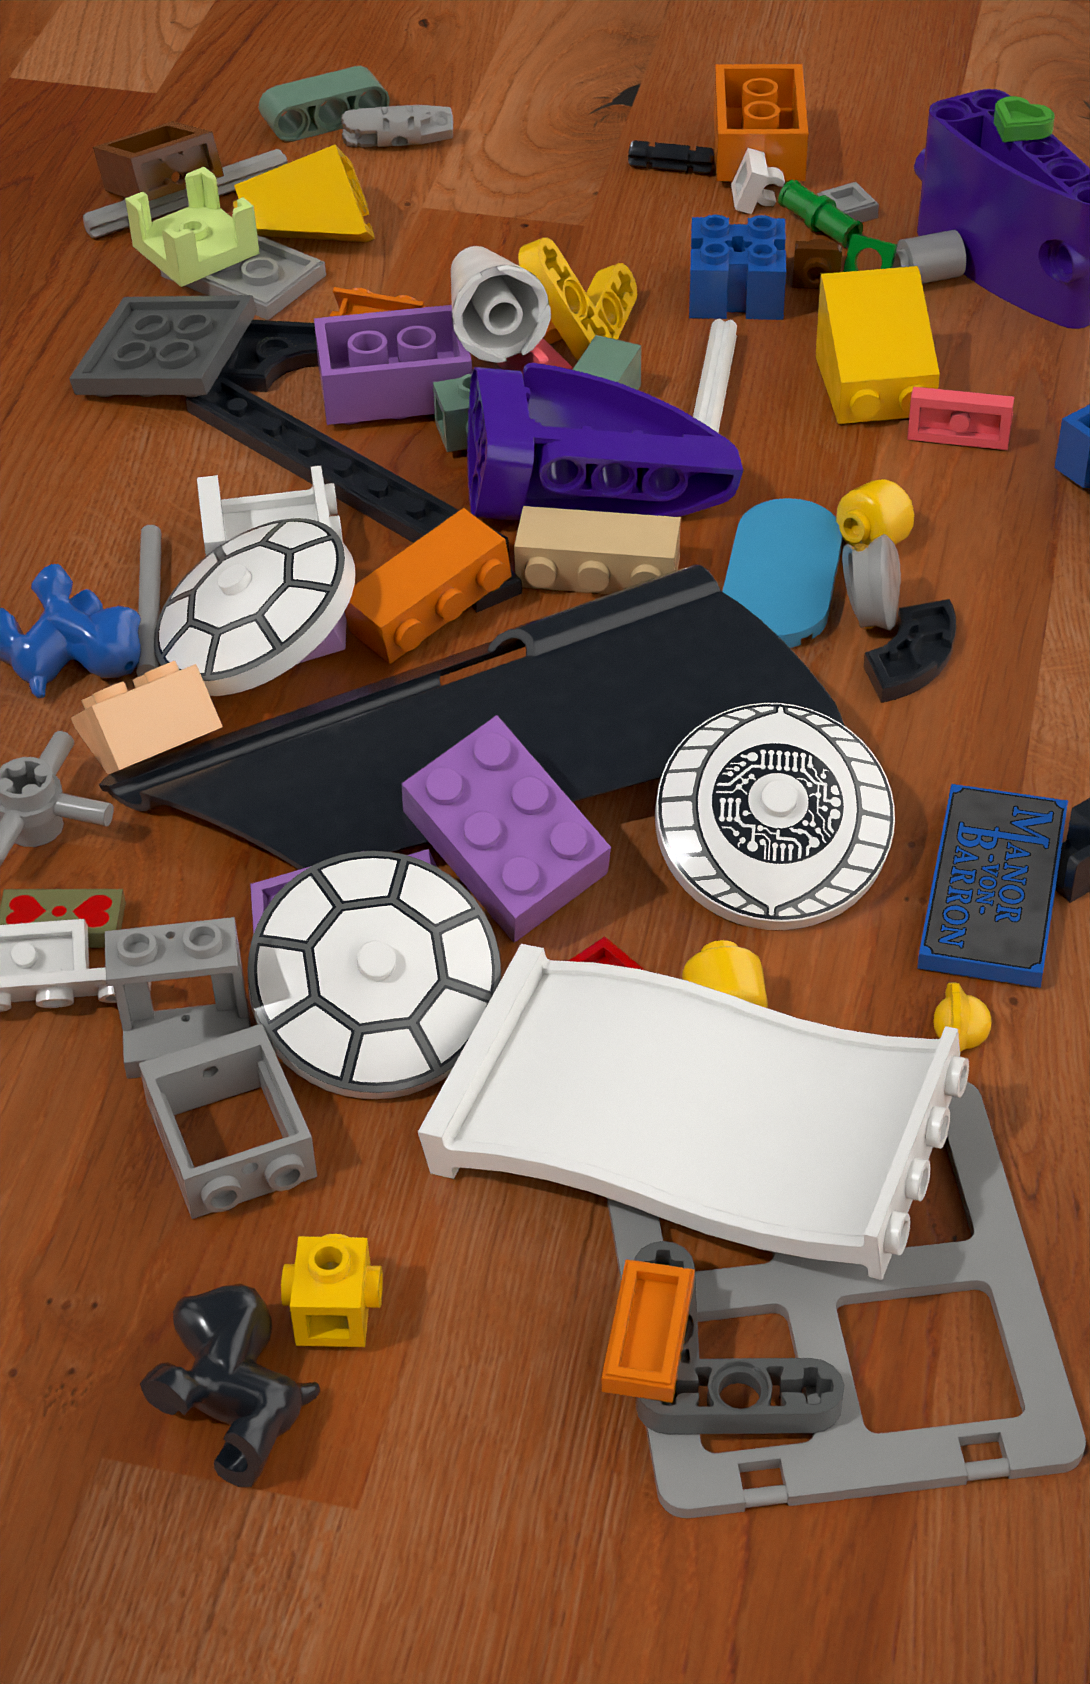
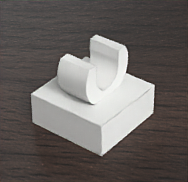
(750, 182)

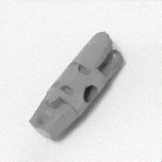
(396, 125)

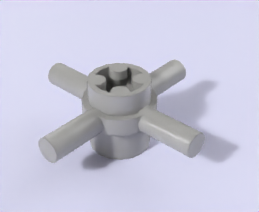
(35, 802)

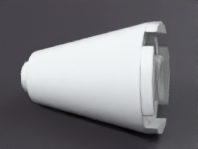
(496, 305)

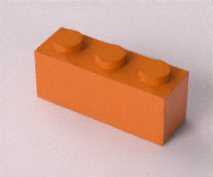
(427, 585)

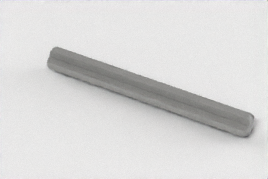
(115, 216)

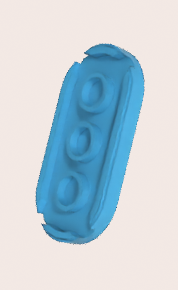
(786, 566)

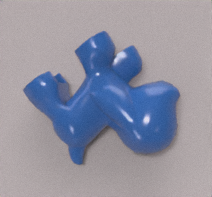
(69, 630)

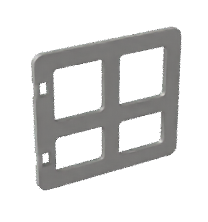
(807, 1292)

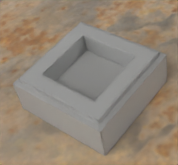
(853, 201)

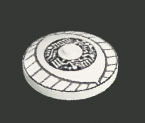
(774, 816)

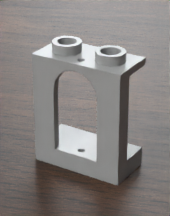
(149, 955)

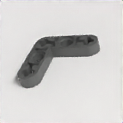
(759, 1373)

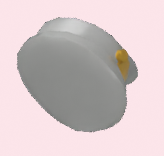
(873, 581)

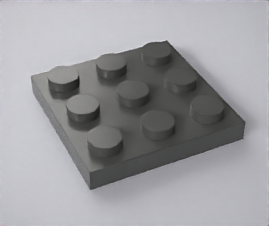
(164, 346)

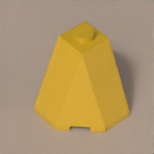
(309, 199)

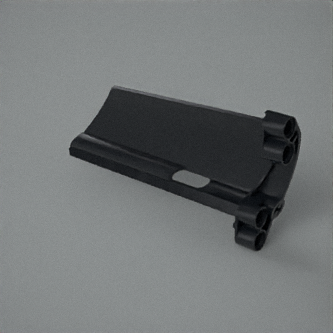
(592, 701)

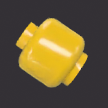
(873, 511)
(728, 970)

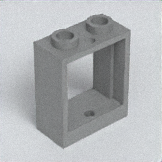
(240, 1064)

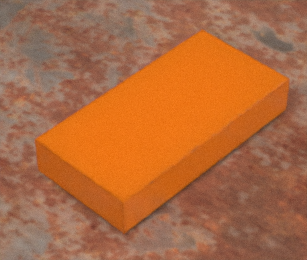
(648, 1331)

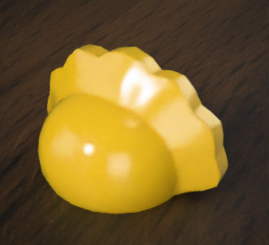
(965, 1014)

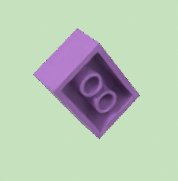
(386, 362)
(505, 828)

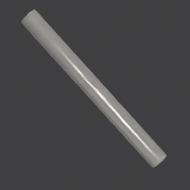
(149, 595)

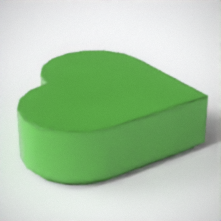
(1022, 121)

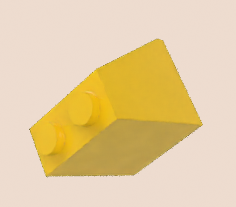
(874, 342)

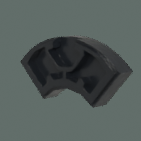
(915, 653)

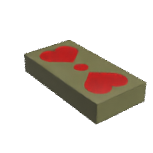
(98, 907)

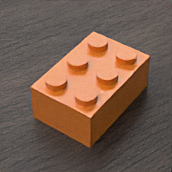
(761, 111)

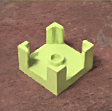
(197, 237)

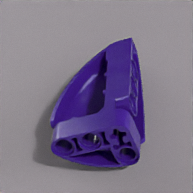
(589, 447)

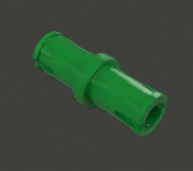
(819, 212)

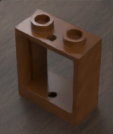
(151, 156)

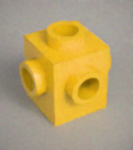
(331, 1290)

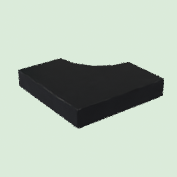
(269, 352)

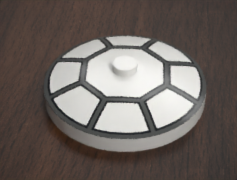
(257, 604)
(372, 973)

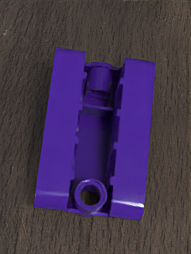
(1012, 204)

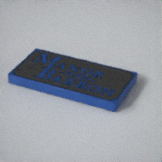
(994, 886)

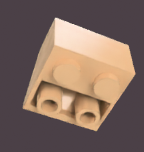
(154, 717)

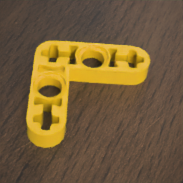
(573, 311)

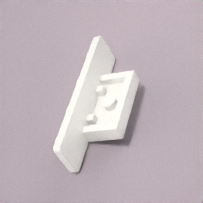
(49, 965)

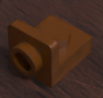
(814, 259)

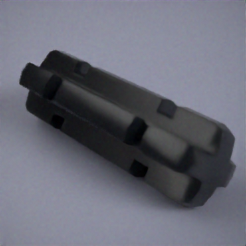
(671, 157)

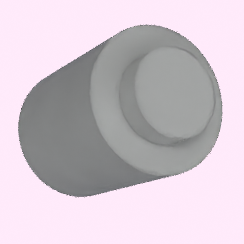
(935, 254)

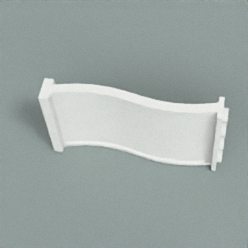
(699, 1108)

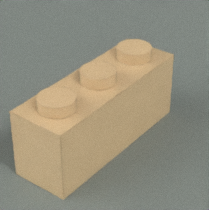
(593, 549)

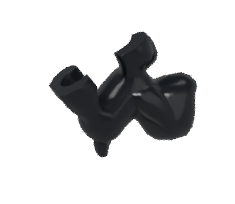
(226, 1336)

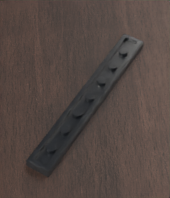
(299, 447)

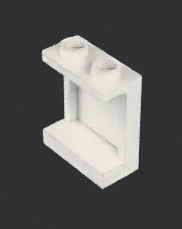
(233, 516)

